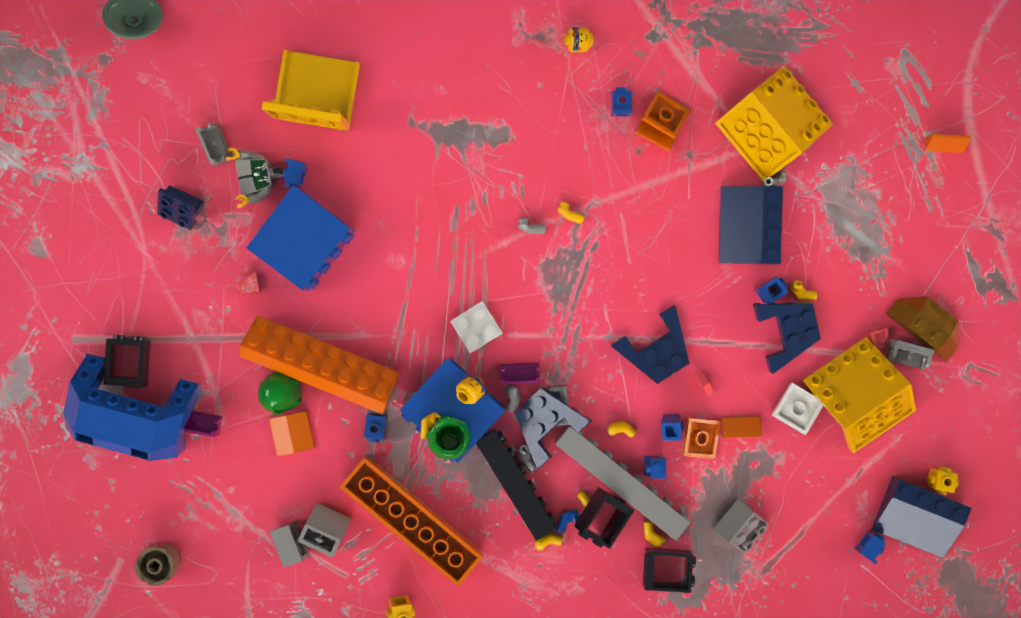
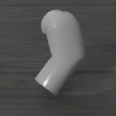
(780, 179)
(531, 228)
(514, 397)
(526, 458)

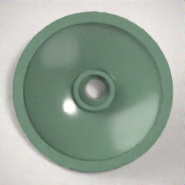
(132, 18)

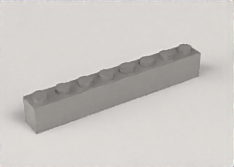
(622, 482)

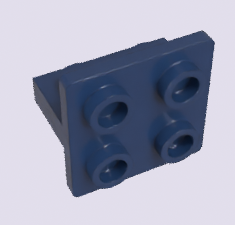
(178, 206)

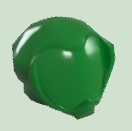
(279, 393)
(449, 438)

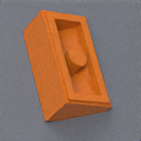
(655, 136)
(947, 143)
(741, 427)

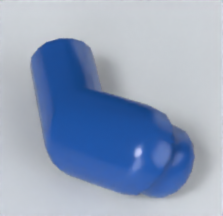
(565, 518)

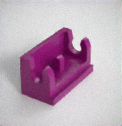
(520, 373)
(203, 424)

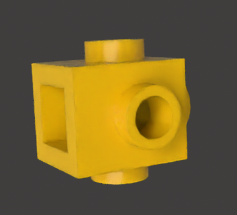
(943, 480)
(400, 607)

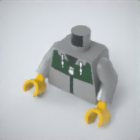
(254, 176)

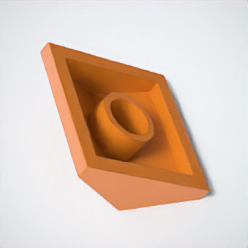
(666, 114)
(292, 433)
(701, 438)

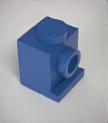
(617, 108)
(294, 173)
(779, 287)
(379, 421)
(671, 427)
(655, 467)
(871, 546)

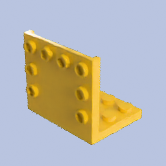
(315, 91)
(774, 123)
(862, 393)

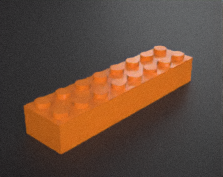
(319, 364)
(412, 520)

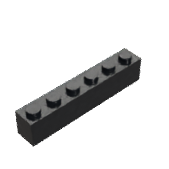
(515, 484)

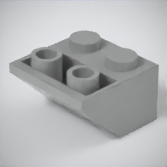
(741, 526)
(324, 529)

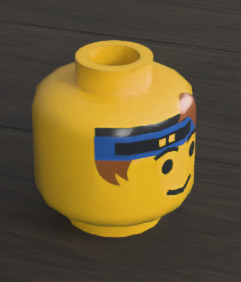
(578, 39)
(470, 389)

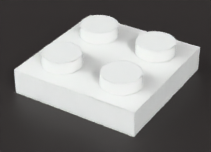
(476, 327)
(797, 408)

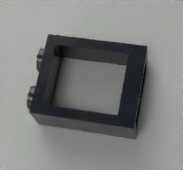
(143, 364)
(614, 526)
(689, 579)

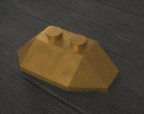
(927, 323)

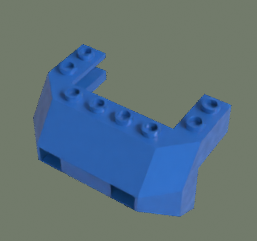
(125, 422)

